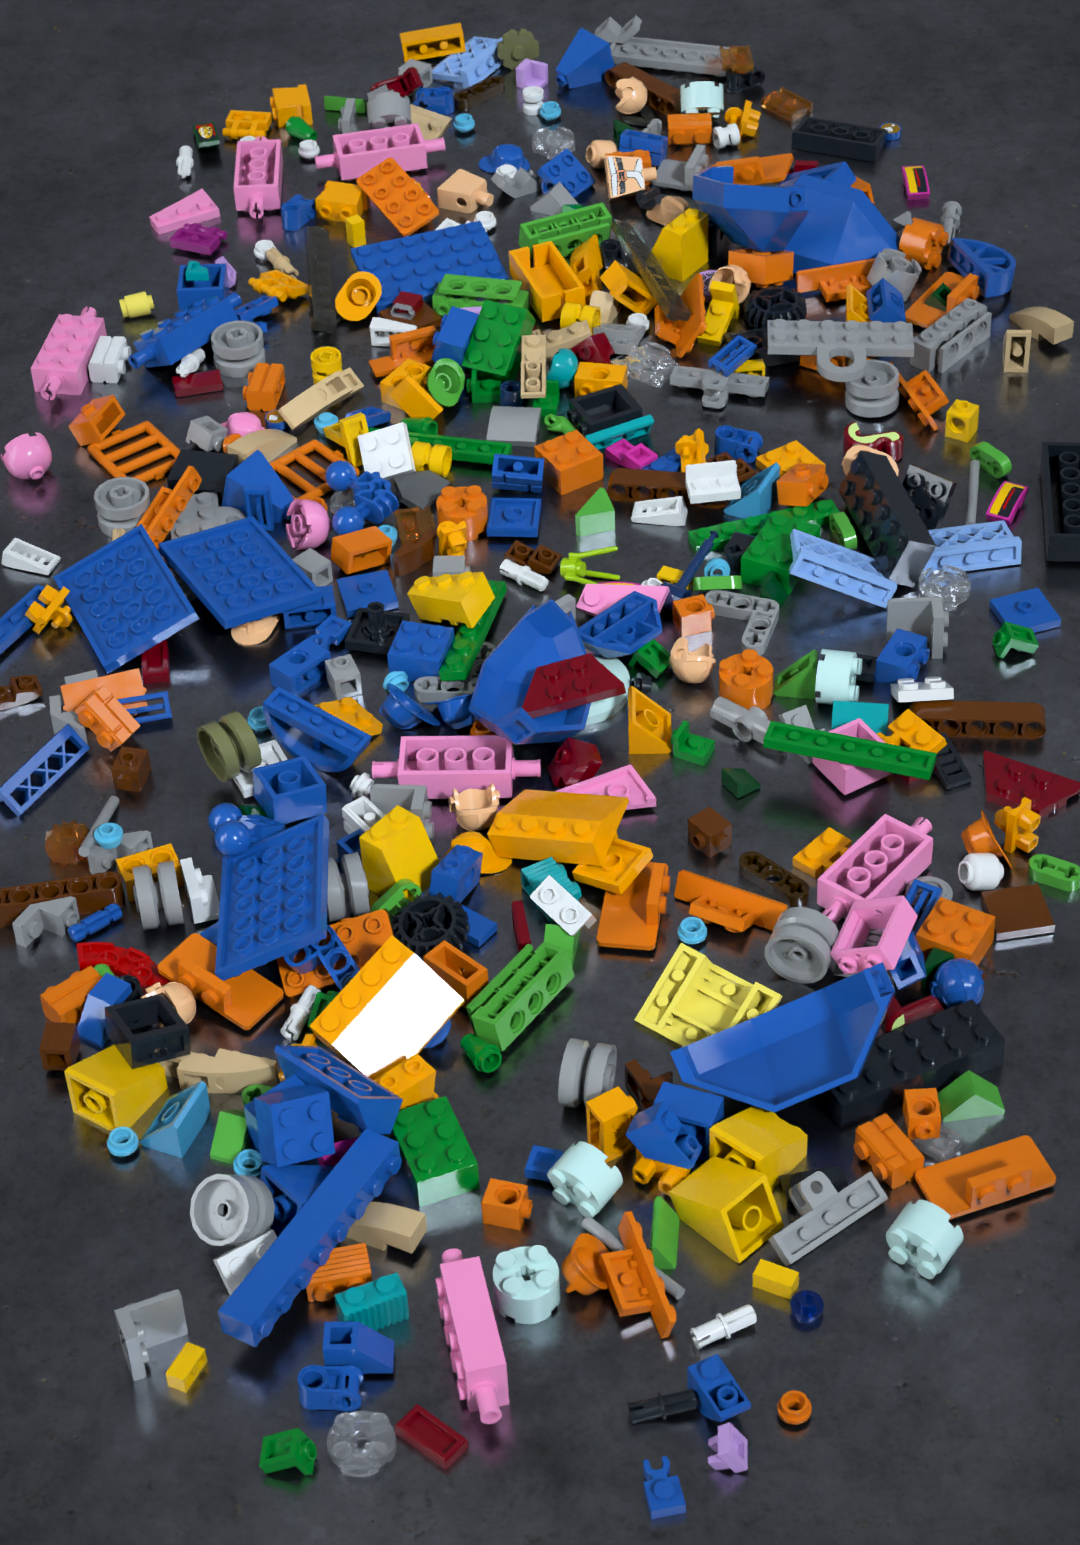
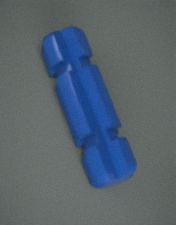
(95, 922)

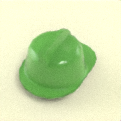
(446, 382)

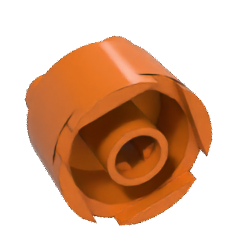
(924, 242)
(465, 505)
(746, 679)

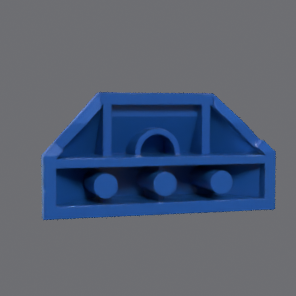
(622, 627)

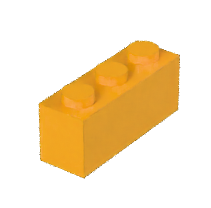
(433, 42)

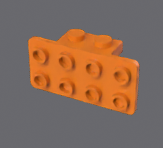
(759, 170)
(398, 197)
(962, 288)
(684, 332)
(634, 916)
(361, 937)
(238, 999)
(986, 1177)

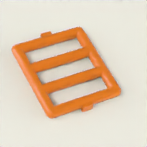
(120, 436)
(299, 455)

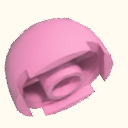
(27, 456)
(308, 524)

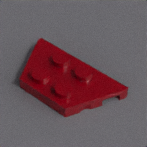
(570, 685)
(1011, 781)

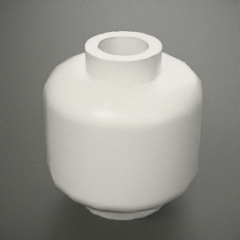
(980, 871)

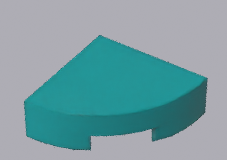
(196, 272)

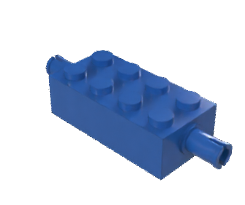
(185, 332)

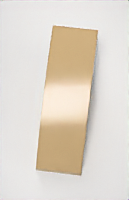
(1044, 323)
(268, 441)
(389, 1225)

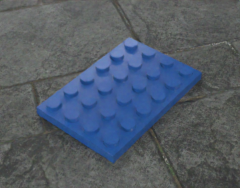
(422, 260)
(239, 572)
(125, 598)
(273, 898)

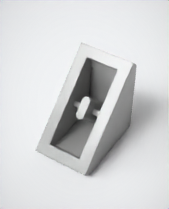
(552, 200)

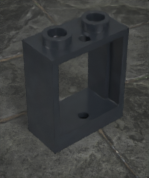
(599, 401)
(141, 1047)

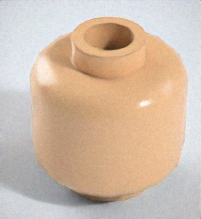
(596, 152)

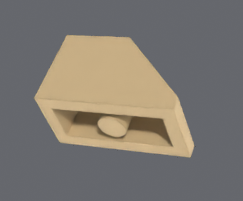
(1016, 351)

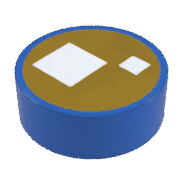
(894, 131)
(274, 420)

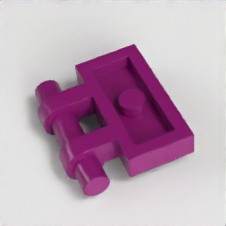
(197, 238)

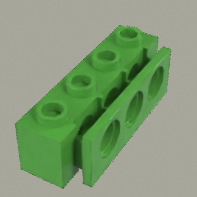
(575, 232)
(474, 288)
(519, 993)

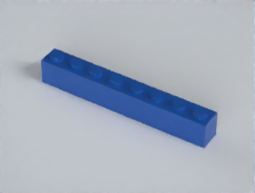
(310, 1238)

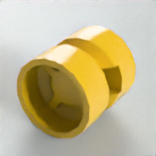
(574, 313)
(325, 362)
(435, 458)

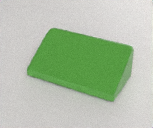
(335, 103)
(664, 1235)

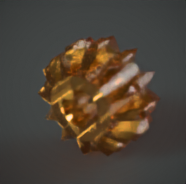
(64, 842)

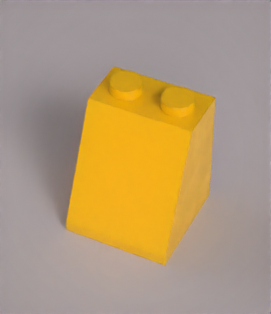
(683, 245)
(397, 850)
(111, 1091)
(759, 1142)
(728, 1207)

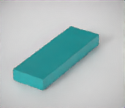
(627, 430)

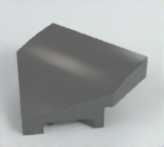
(419, 488)

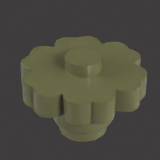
(517, 47)

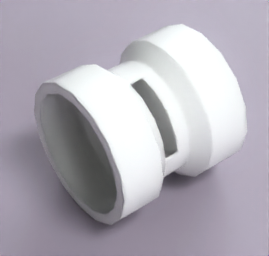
(533, 100)
(725, 136)

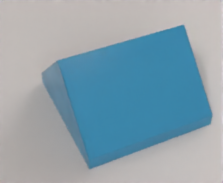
(756, 494)
(179, 1121)

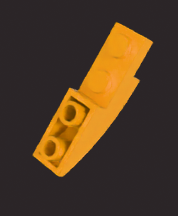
(586, 263)

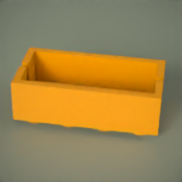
(548, 282)

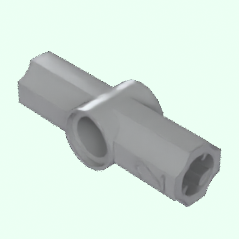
(745, 723)

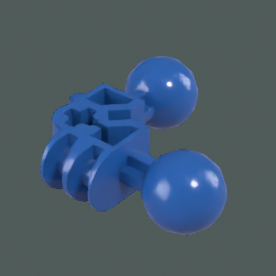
(371, 497)
(238, 831)

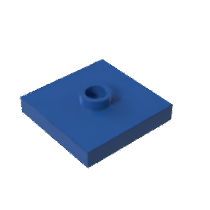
(514, 517)
(366, 588)
(1026, 609)

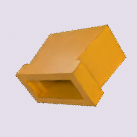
(289, 103)
(341, 201)
(628, 288)
(411, 1081)

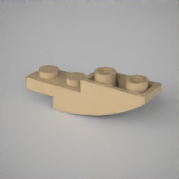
(565, 337)
(533, 366)
(320, 397)
(224, 1073)

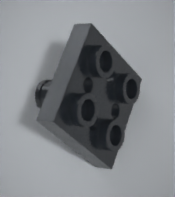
(930, 501)
(374, 629)

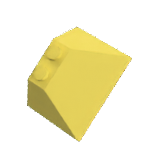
(701, 999)

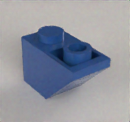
(663, 1137)
(357, 1346)
(716, 1389)

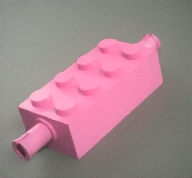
(363, 150)
(258, 176)
(65, 355)
(457, 763)
(876, 865)
(472, 1335)

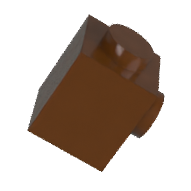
(131, 769)
(709, 832)
(59, 1046)

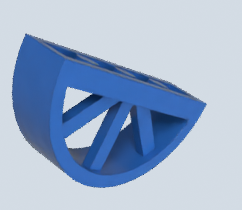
(836, 173)
(989, 262)
(297, 721)

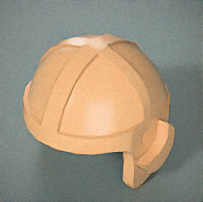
(632, 95)
(733, 275)
(691, 666)
(475, 807)
(178, 996)

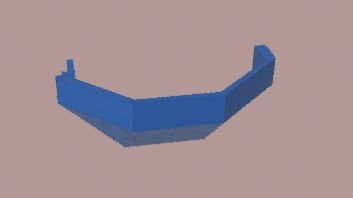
(750, 214)
(838, 227)
(538, 639)
(794, 1047)

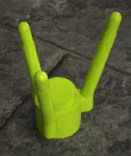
(573, 568)

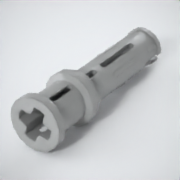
(950, 221)

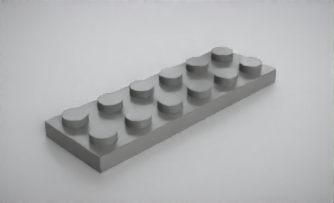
(669, 55)

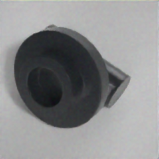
(646, 199)

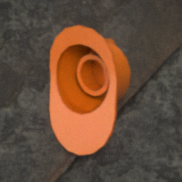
(980, 839)
(582, 1265)

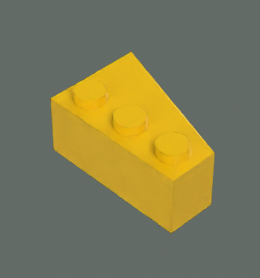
(452, 597)

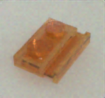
(737, 58)
(786, 104)
(413, 523)

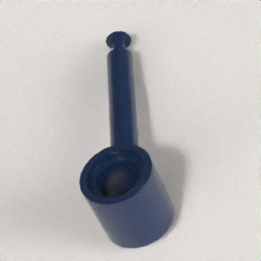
(511, 394)
(678, 590)

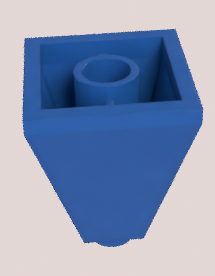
(584, 61)
(257, 471)
(291, 1189)

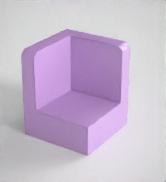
(531, 74)

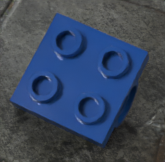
(568, 171)

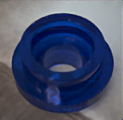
(803, 1312)

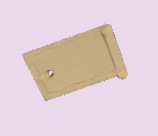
(427, 120)

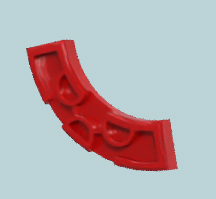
(121, 961)

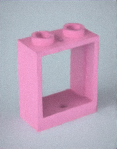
(897, 919)

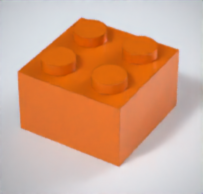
(764, 267)
(570, 462)
(957, 930)

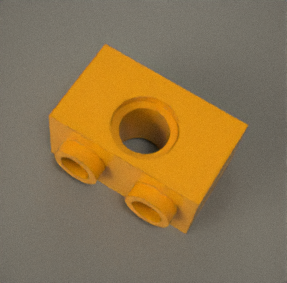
(598, 376)

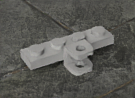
(717, 386)
(824, 1212)

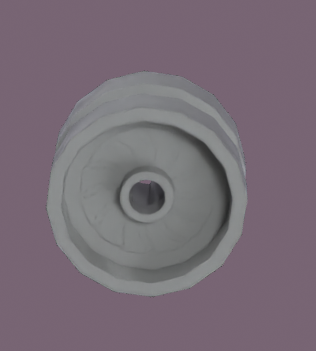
(237, 348)
(875, 391)
(121, 503)
(347, 886)
(157, 895)
(801, 945)
(586, 1072)
(231, 1209)

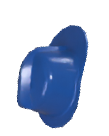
(502, 155)
(404, 711)
(455, 711)

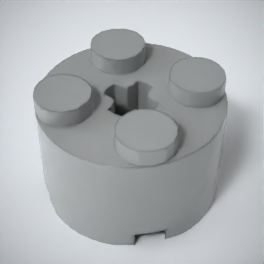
(388, 110)
(896, 270)

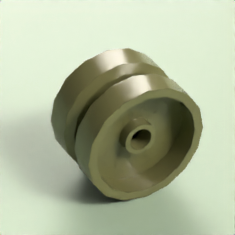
(229, 746)

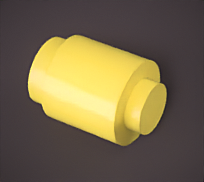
(136, 305)

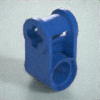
(435, 99)
(297, 212)
(737, 443)
(330, 1387)

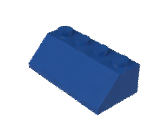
(350, 1092)

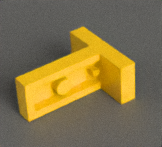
(721, 310)
(346, 434)

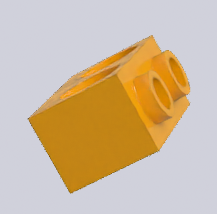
(415, 369)
(151, 858)
(608, 1122)

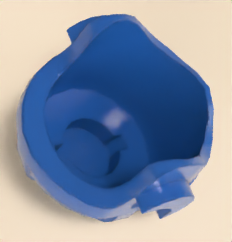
(957, 982)

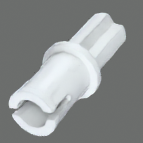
(185, 161)
(190, 362)
(523, 575)
(300, 1013)
(723, 1326)

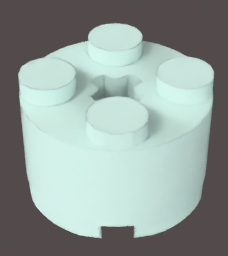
(702, 98)
(838, 676)
(584, 1179)
(923, 1238)
(526, 1284)

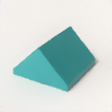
(872, 714)

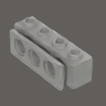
(952, 336)

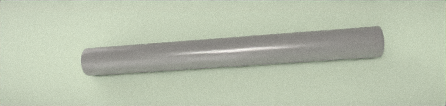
(972, 492)
(103, 818)
(616, 1244)

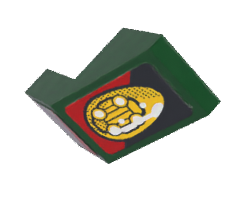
(206, 136)

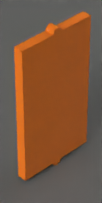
(120, 684)

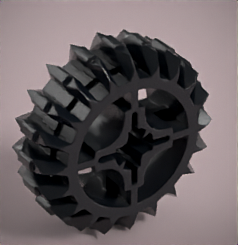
(774, 304)
(429, 920)

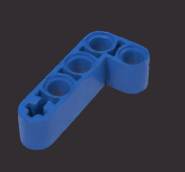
(328, 956)

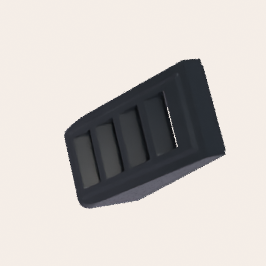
(950, 757)

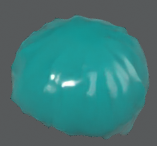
(563, 367)

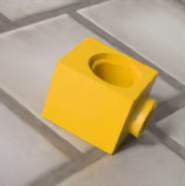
(962, 420)

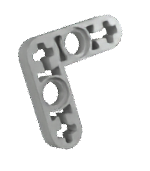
(765, 615)
(465, 687)

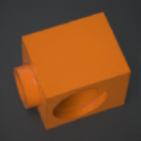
(693, 615)
(922, 1113)
(506, 1204)

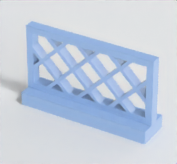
(473, 65)
(976, 553)
(824, 568)

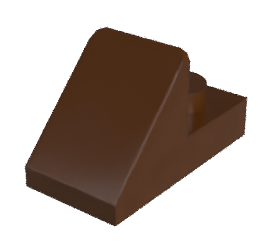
(642, 1085)

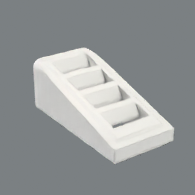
(386, 325)
(662, 511)
(23, 555)

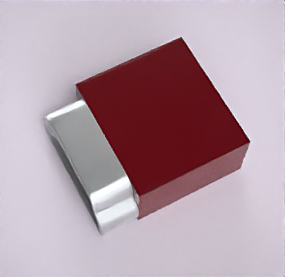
(407, 305)

